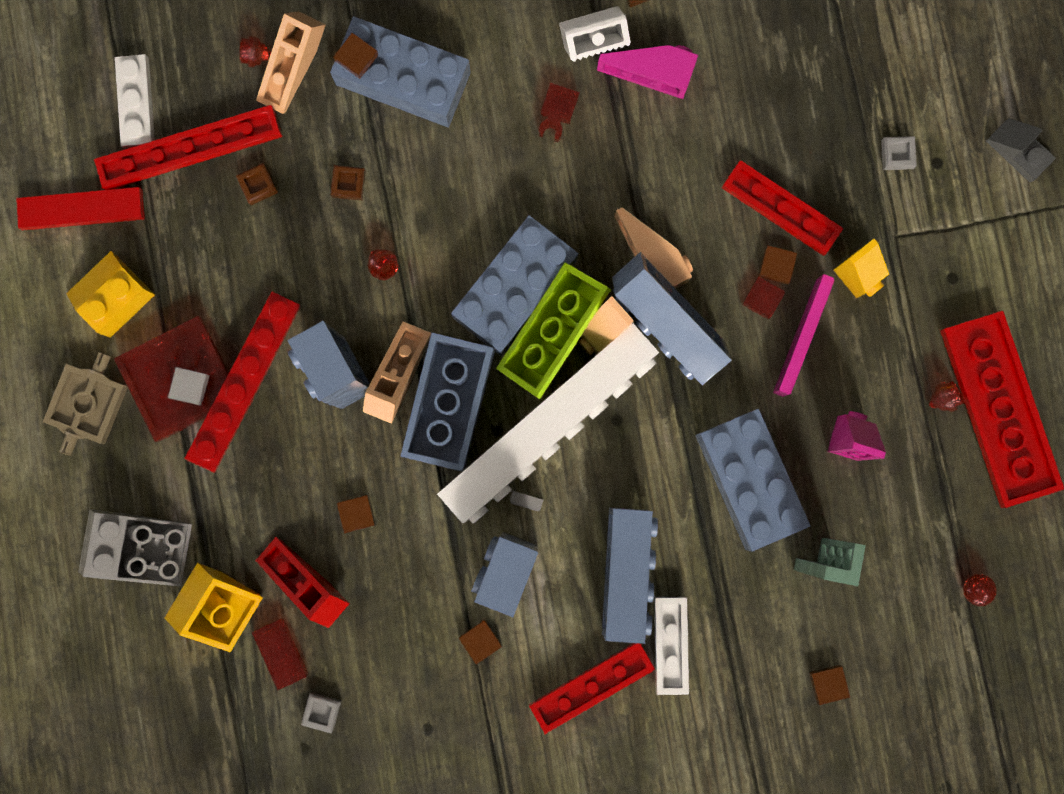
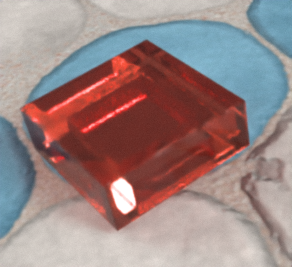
(763, 298)

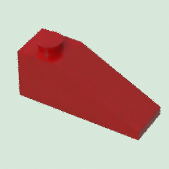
(302, 583)

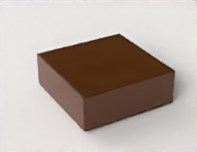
(355, 55)
(348, 182)
(257, 184)
(777, 264)
(356, 514)
(480, 641)
(829, 684)

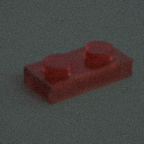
(280, 654)

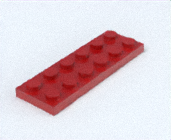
(1002, 410)

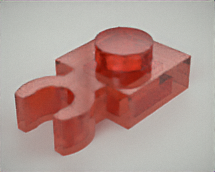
(559, 108)

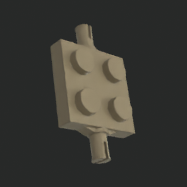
(85, 404)

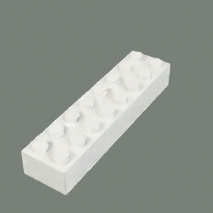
(548, 423)

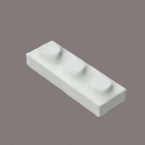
(134, 100)
(671, 645)

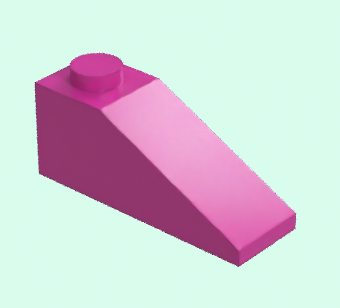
(658, 68)
(856, 438)

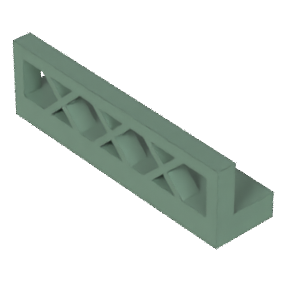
(836, 562)

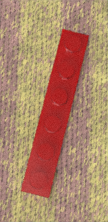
(188, 148)
(242, 382)

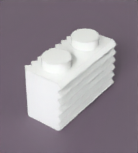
(595, 33)

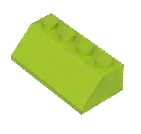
(553, 329)

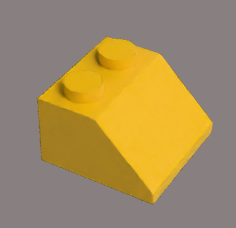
(109, 295)
(212, 608)

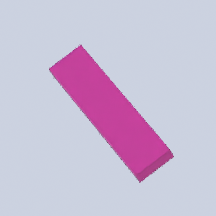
(804, 335)

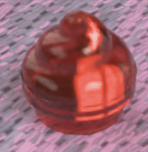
(253, 52)
(382, 264)
(946, 397)
(979, 590)

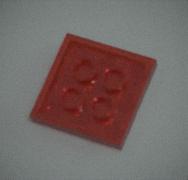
(151, 369)

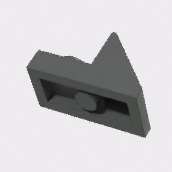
(1019, 147)

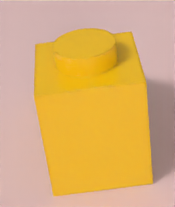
(864, 270)

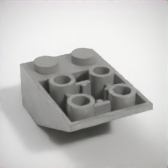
(134, 548)

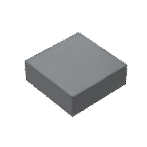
(898, 153)
(188, 386)
(526, 501)
(321, 712)

